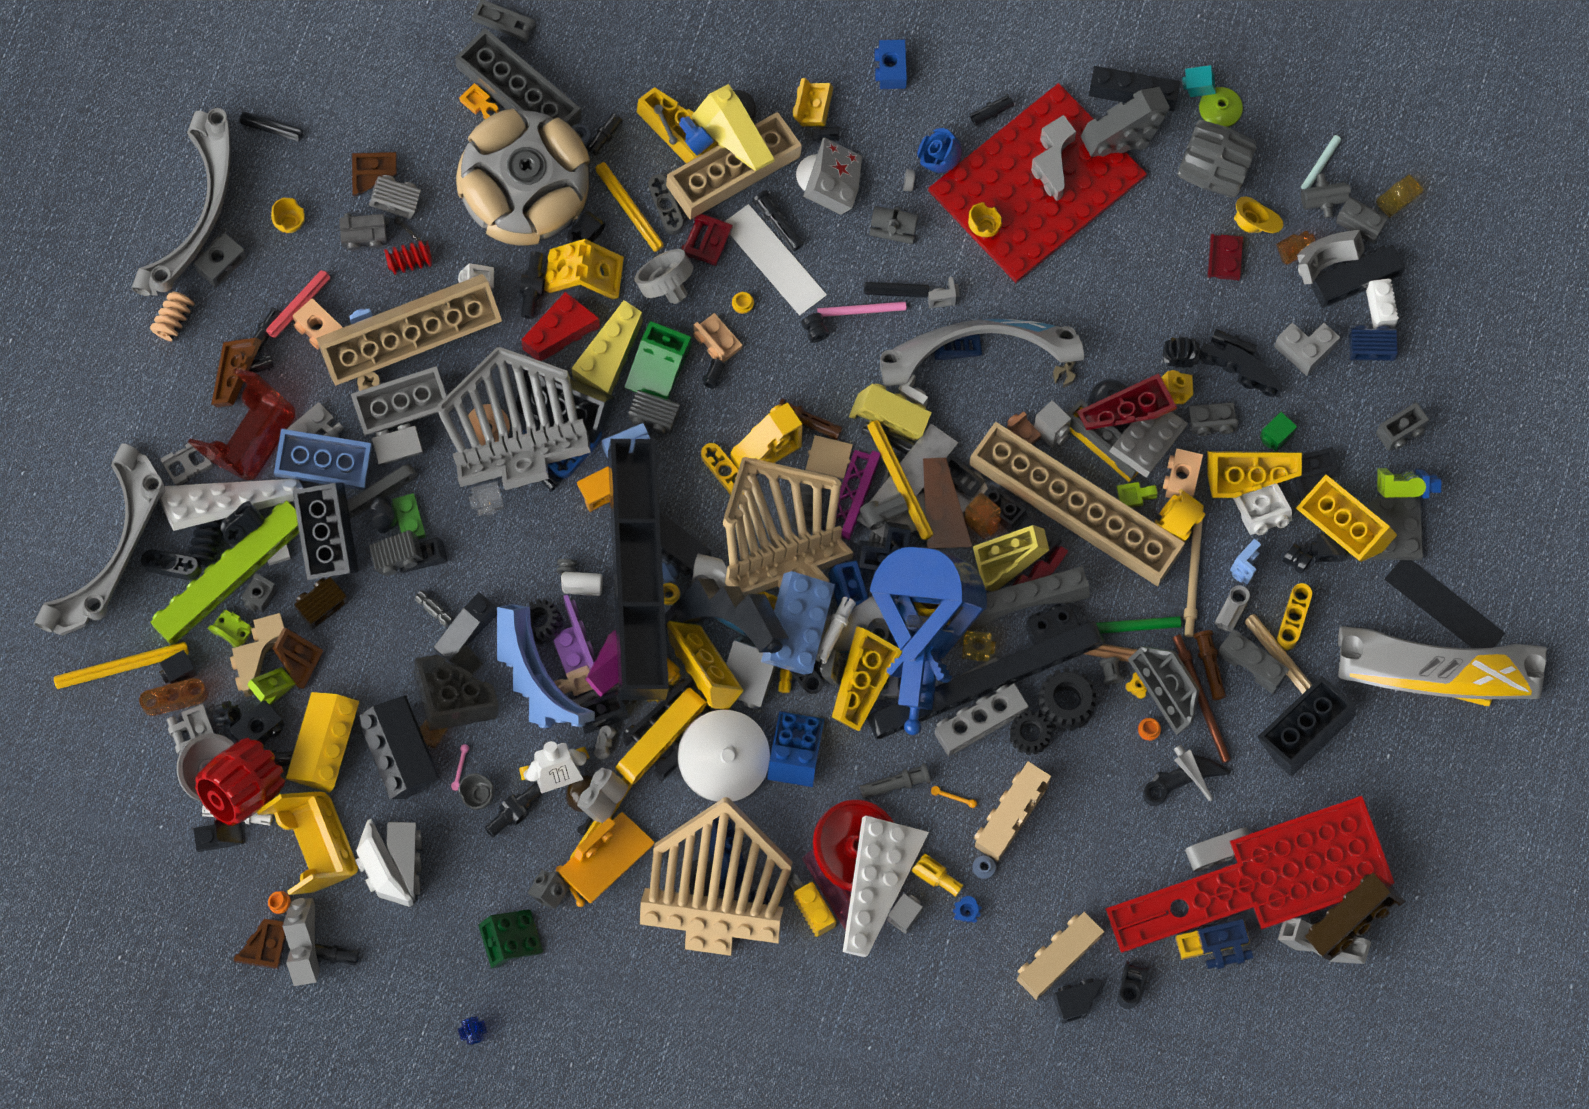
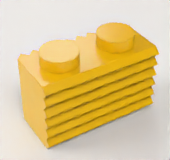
(814, 909)

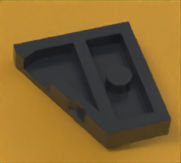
(1314, 468)

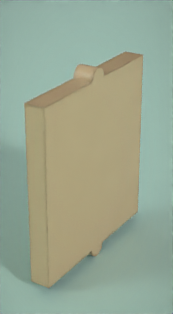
(829, 457)

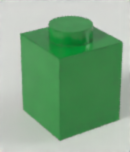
(1278, 432)

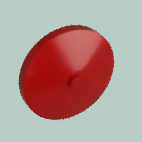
(838, 839)

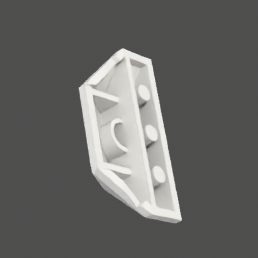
(380, 868)

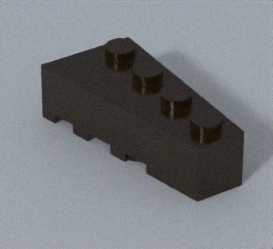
(1353, 915)

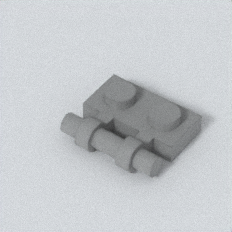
(315, 421)
(194, 721)

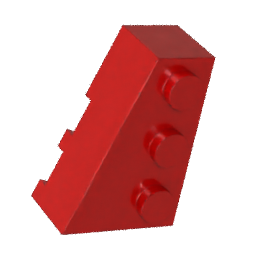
(558, 327)

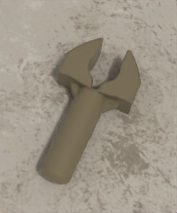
(1067, 368)

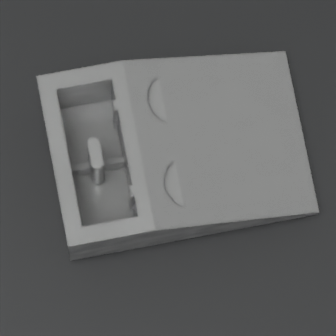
(402, 845)

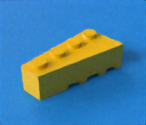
(672, 114)
(863, 677)

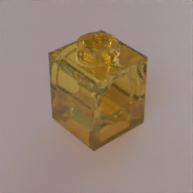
(971, 653)

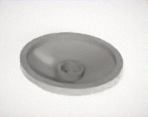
(195, 755)

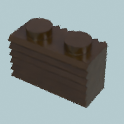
(320, 602)

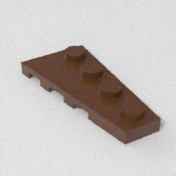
(943, 507)

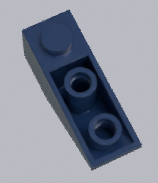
(726, 856)

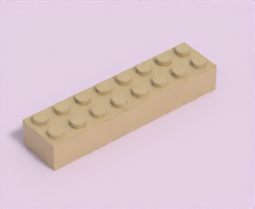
(409, 329)

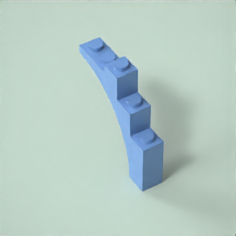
(518, 650)

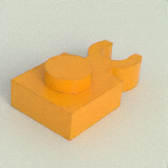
(477, 100)

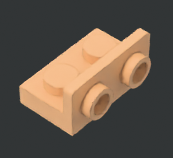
(717, 338)

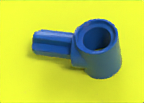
(696, 136)

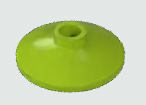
(1216, 114)

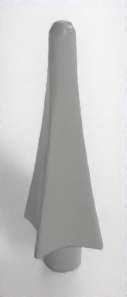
(1188, 764)

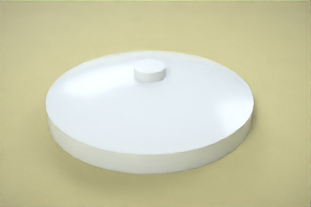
(723, 755)

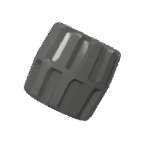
(1217, 158)

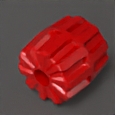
(239, 781)

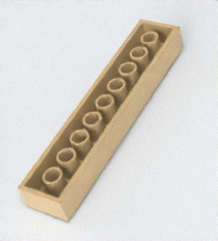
(1076, 504)

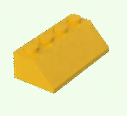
(1346, 520)
(704, 664)
(322, 740)

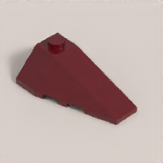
(1136, 403)

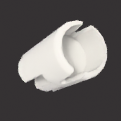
(582, 583)

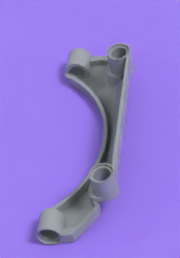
(73, 611)

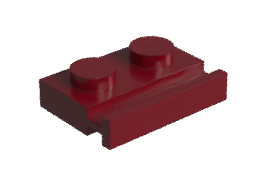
(1225, 257)

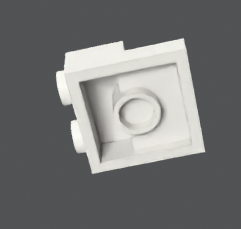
(1264, 509)

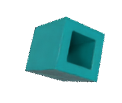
(1199, 81)

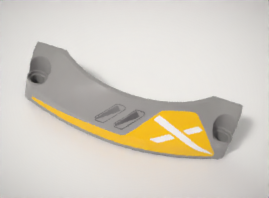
(1426, 669)

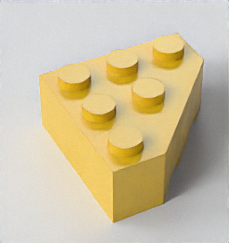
(772, 438)

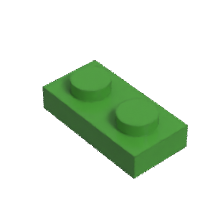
(408, 515)

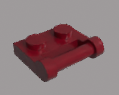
(713, 241)

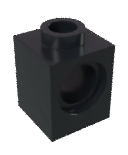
(1326, 549)
(177, 668)

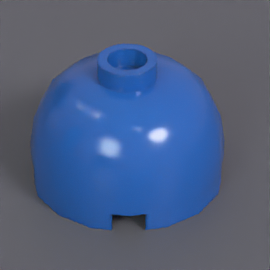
(940, 151)

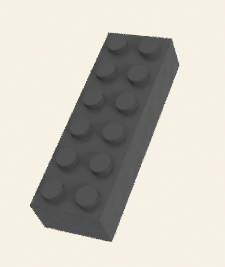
(513, 80)

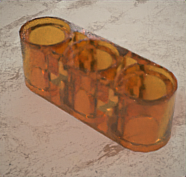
(184, 699)

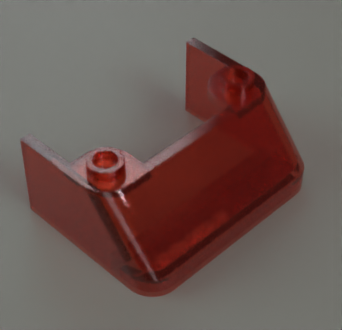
(257, 432)

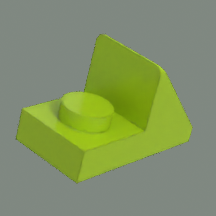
(271, 685)

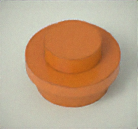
(1149, 729)
(279, 902)

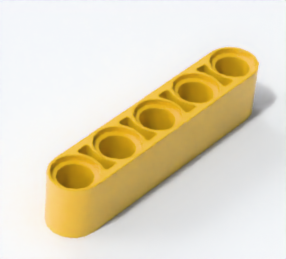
(661, 735)

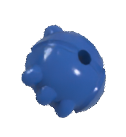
(967, 904)

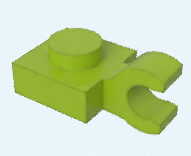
(1132, 494)

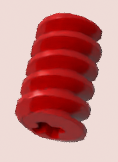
(408, 257)

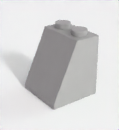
(750, 672)

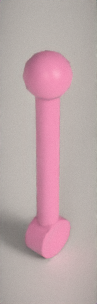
(464, 749)

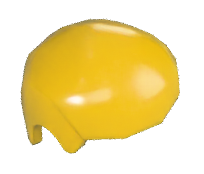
(287, 215)
(984, 220)

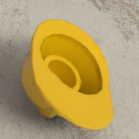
(1255, 217)

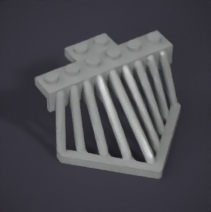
(525, 456)

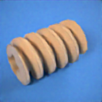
(170, 315)

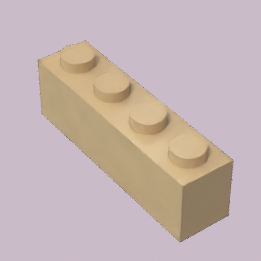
(1060, 955)

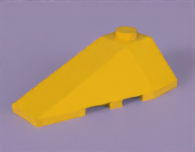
(1242, 472)

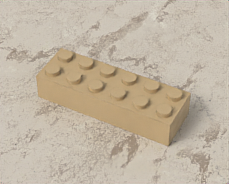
(721, 175)

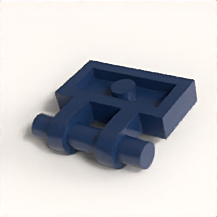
(1222, 937)

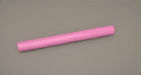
(862, 309)

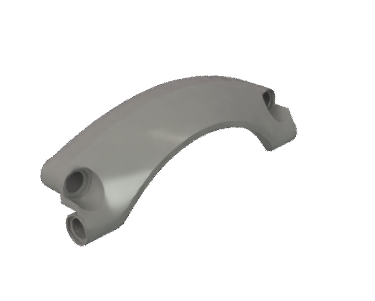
(215, 149)

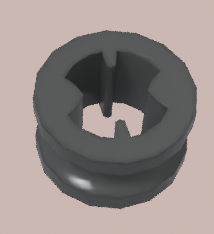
(566, 565)
(794, 883)

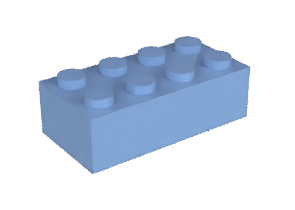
(322, 459)
(802, 613)

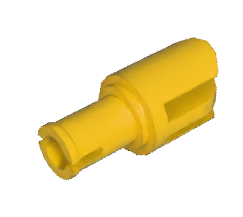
(936, 875)

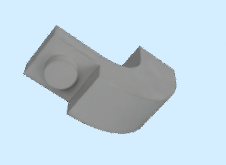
(1327, 251)

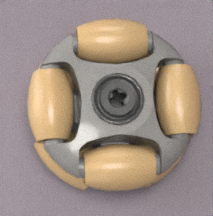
(523, 176)

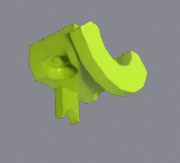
(231, 628)

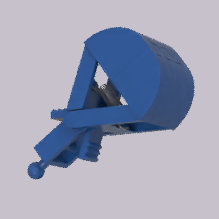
(929, 578)

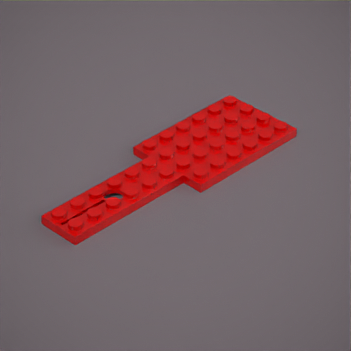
(1277, 872)

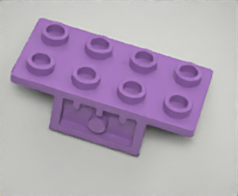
(571, 642)

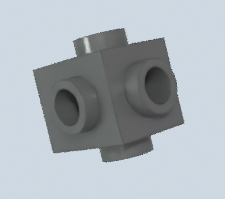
(549, 889)

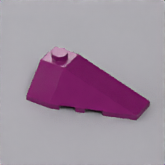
(604, 671)

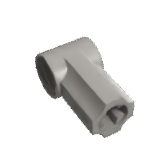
(1232, 610)

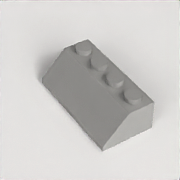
(399, 401)

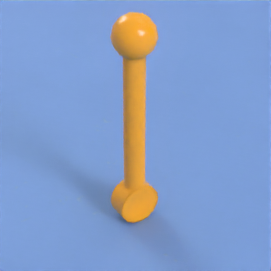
(935, 790)
(580, 902)

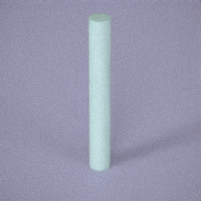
(1321, 162)

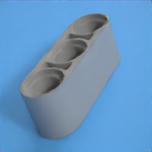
(1213, 851)

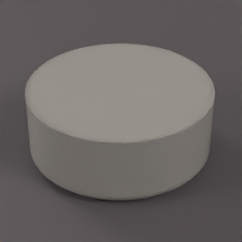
(909, 180)

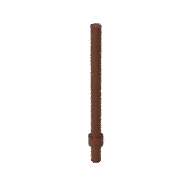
(1186, 657)

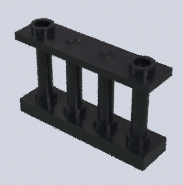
(663, 765)

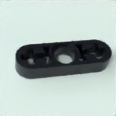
(177, 571)

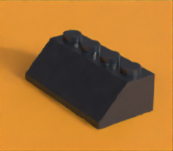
(590, 404)
(325, 531)
(1307, 725)
(398, 748)

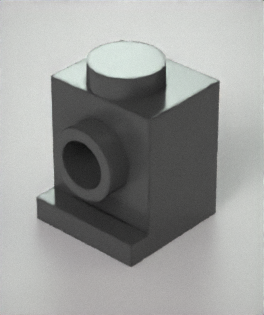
(260, 602)

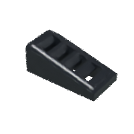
(964, 471)
(432, 559)

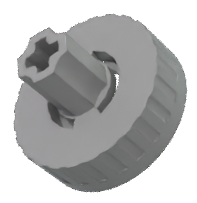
(665, 276)

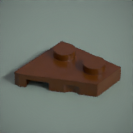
(297, 656)
(264, 946)

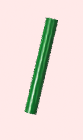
(1139, 624)

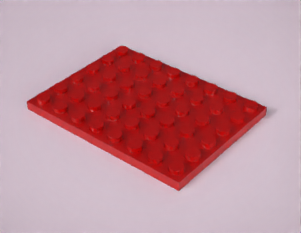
(1003, 179)

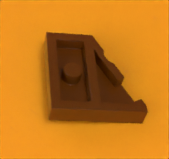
(367, 168)

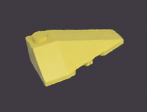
(732, 127)

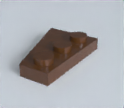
(234, 355)

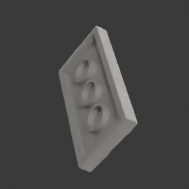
(1148, 441)

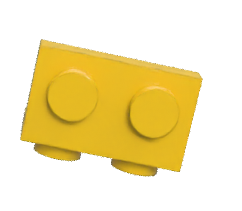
(812, 103)

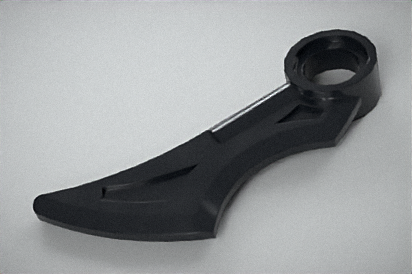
(1172, 780)

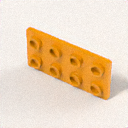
(605, 856)

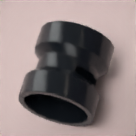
(815, 327)
(1294, 554)

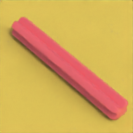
(299, 301)

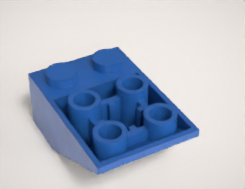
(795, 749)

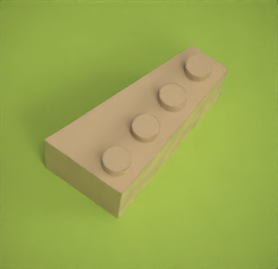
(1012, 812)

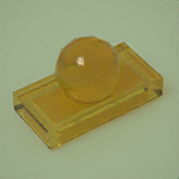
(1399, 195)

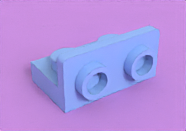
(1242, 567)

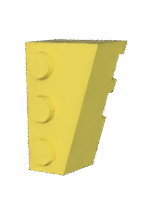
(892, 411)
(1009, 555)

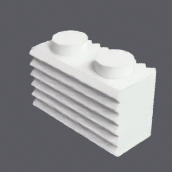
(1382, 303)

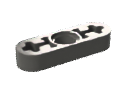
(664, 213)

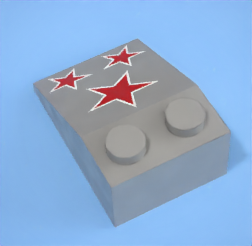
(834, 177)

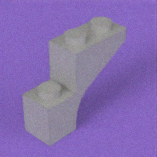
(1049, 163)
(1294, 933)
(300, 935)

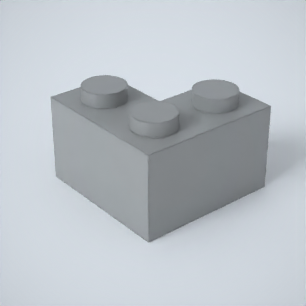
(1306, 351)

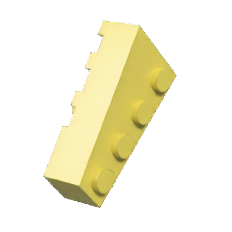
(609, 350)

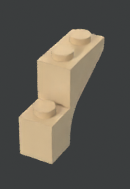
(250, 657)

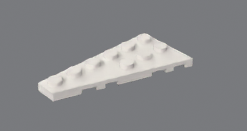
(205, 503)
(881, 868)

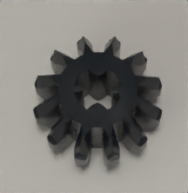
(1181, 352)

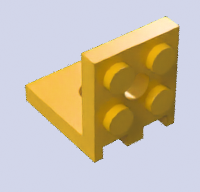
(583, 268)

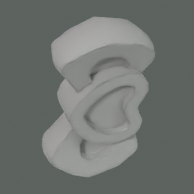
(604, 742)

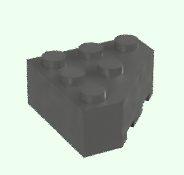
(1127, 125)

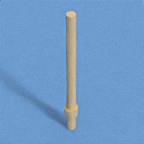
(1191, 612)

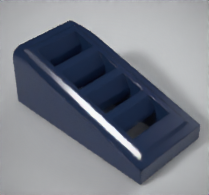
(948, 353)

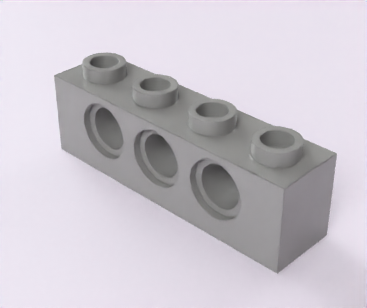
(954, 742)

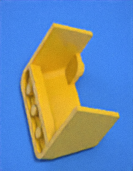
(319, 837)

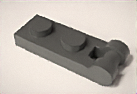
(503, 20)

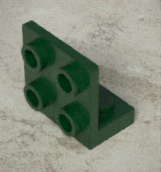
(510, 937)

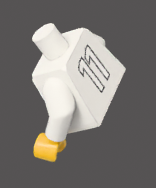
(555, 766)

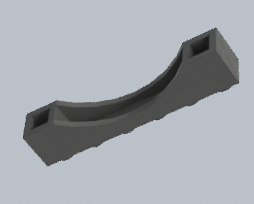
(1056, 588)

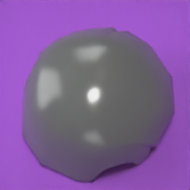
(476, 791)

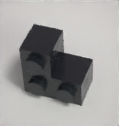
(872, 553)

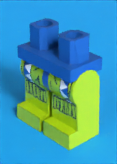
(1407, 484)

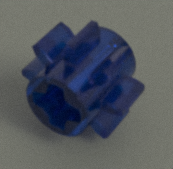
(472, 1030)

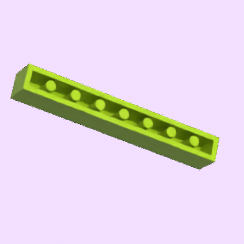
(227, 574)

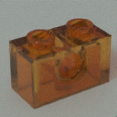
(983, 516)

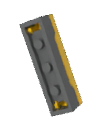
(1099, 441)

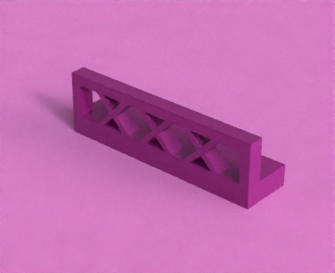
(860, 493)

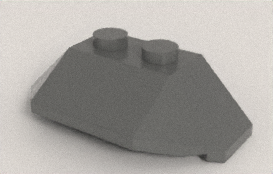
(1167, 684)

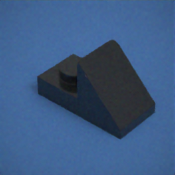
(217, 836)

